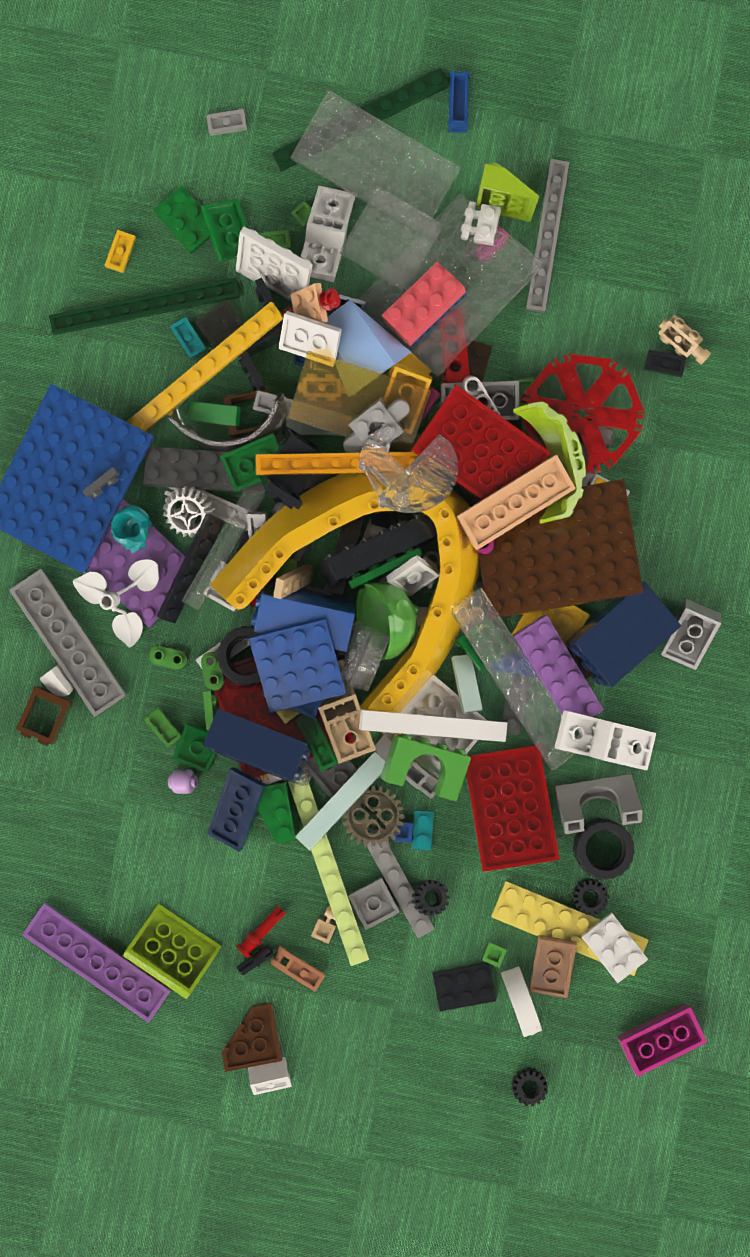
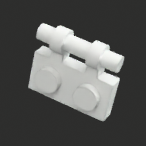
(487, 223)

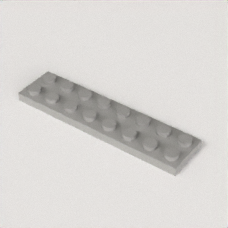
(68, 642)

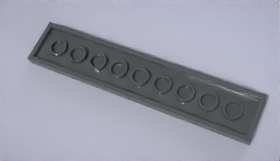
(200, 469)

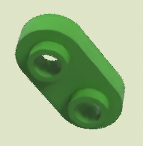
(168, 656)
(211, 671)

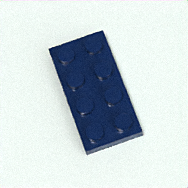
(236, 809)

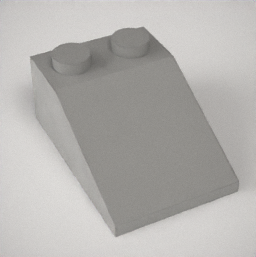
(694, 636)

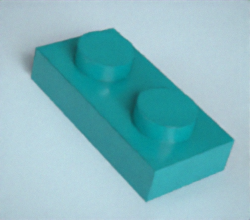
(188, 338)
(422, 830)

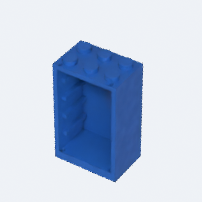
(304, 607)

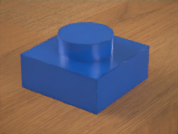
(406, 833)

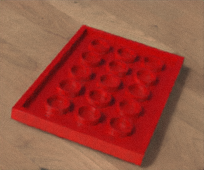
(485, 444)
(511, 809)

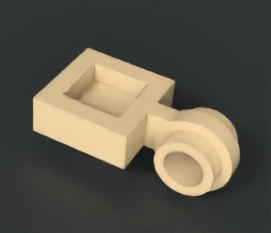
(324, 928)

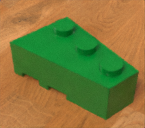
(277, 812)

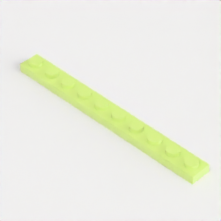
(331, 879)

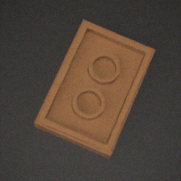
(552, 966)

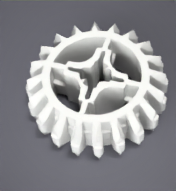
(192, 506)

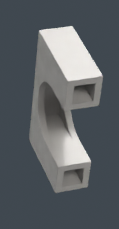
(617, 789)

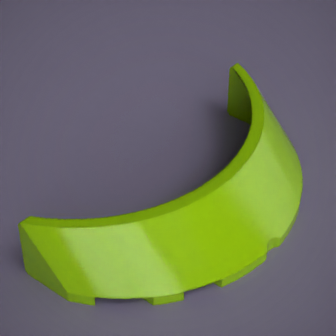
(564, 444)

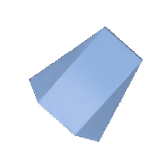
(364, 340)

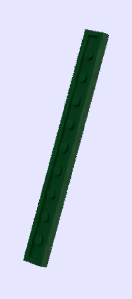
(383, 107)
(144, 306)

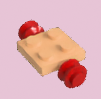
(313, 302)

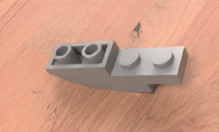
(416, 774)

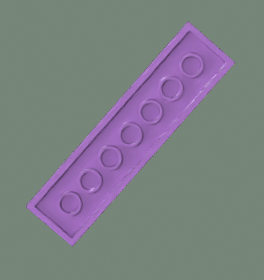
(96, 962)

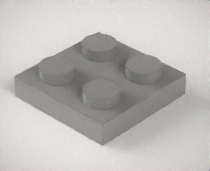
(373, 903)

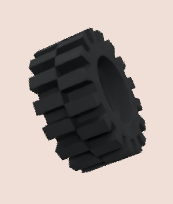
(420, 902)
(590, 908)
(532, 1098)

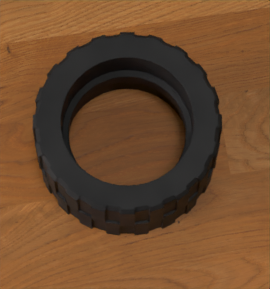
(223, 657)
(624, 859)

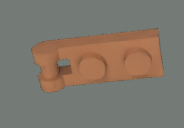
(298, 969)

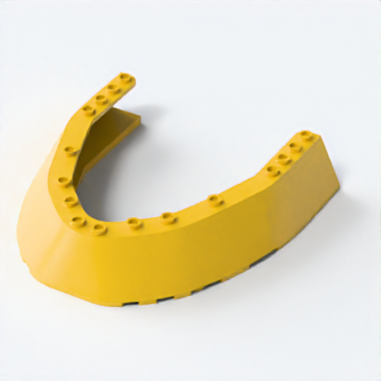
(330, 507)

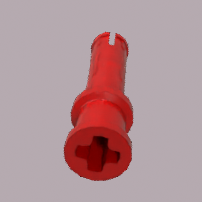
(254, 938)

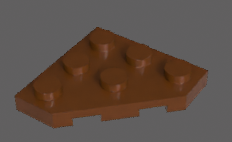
(254, 1041)

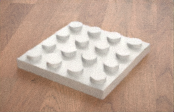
(276, 265)
(438, 700)

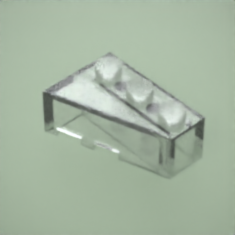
(363, 655)

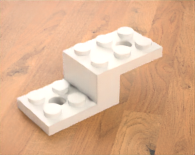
(327, 231)
(605, 740)

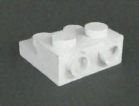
(413, 575)

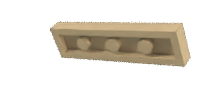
(293, 581)

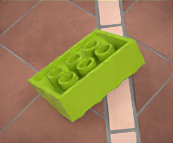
(506, 191)
(172, 951)

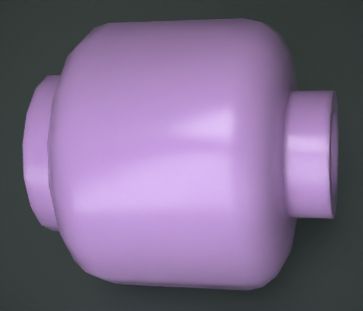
(182, 781)

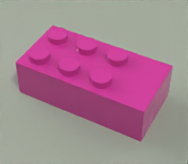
(661, 1039)

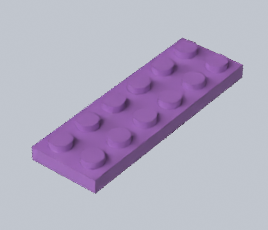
(557, 668)

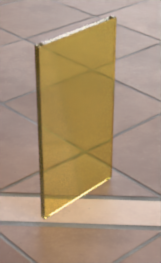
(337, 391)

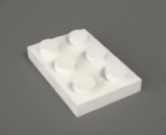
(306, 334)
(614, 947)

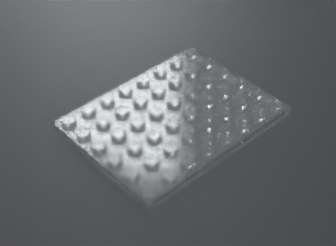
(487, 272)

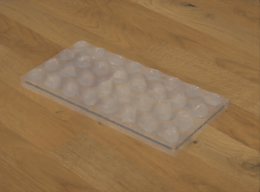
(367, 153)

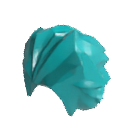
(131, 527)

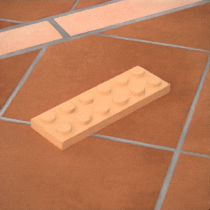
(515, 502)

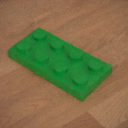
(378, 572)

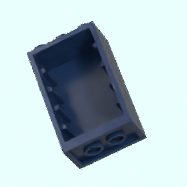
(622, 636)
(257, 746)

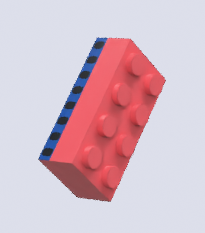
(424, 304)

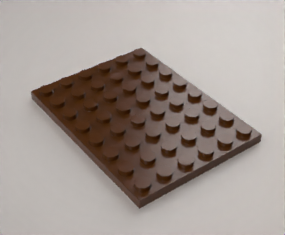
(566, 559)

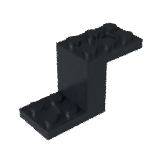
(269, 339)
(289, 486)

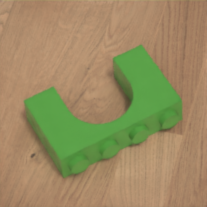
(406, 749)

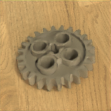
(360, 828)

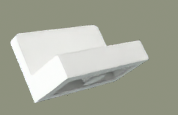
(269, 1077)

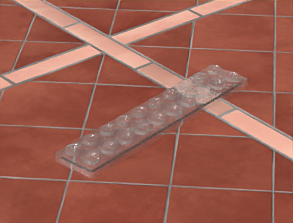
(512, 674)

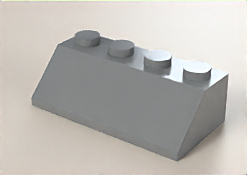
(502, 393)

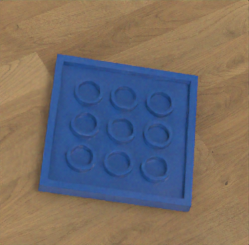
(297, 665)

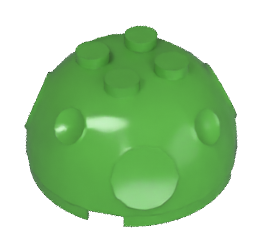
(389, 612)

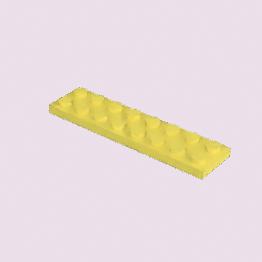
(548, 918)

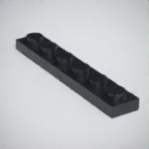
(190, 567)

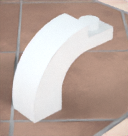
(521, 1001)

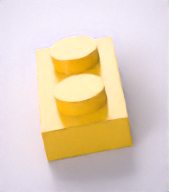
(120, 251)

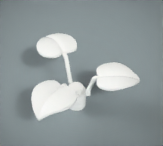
(126, 626)

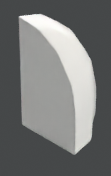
(57, 682)

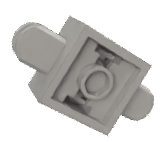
(374, 418)

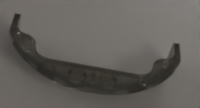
(271, 425)

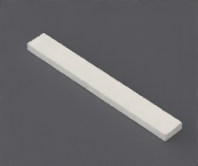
(432, 725)

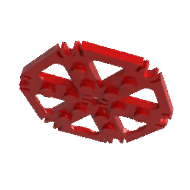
(594, 398)

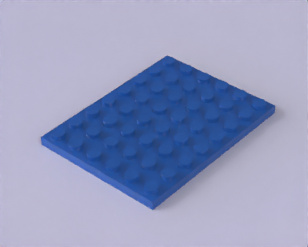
(59, 458)

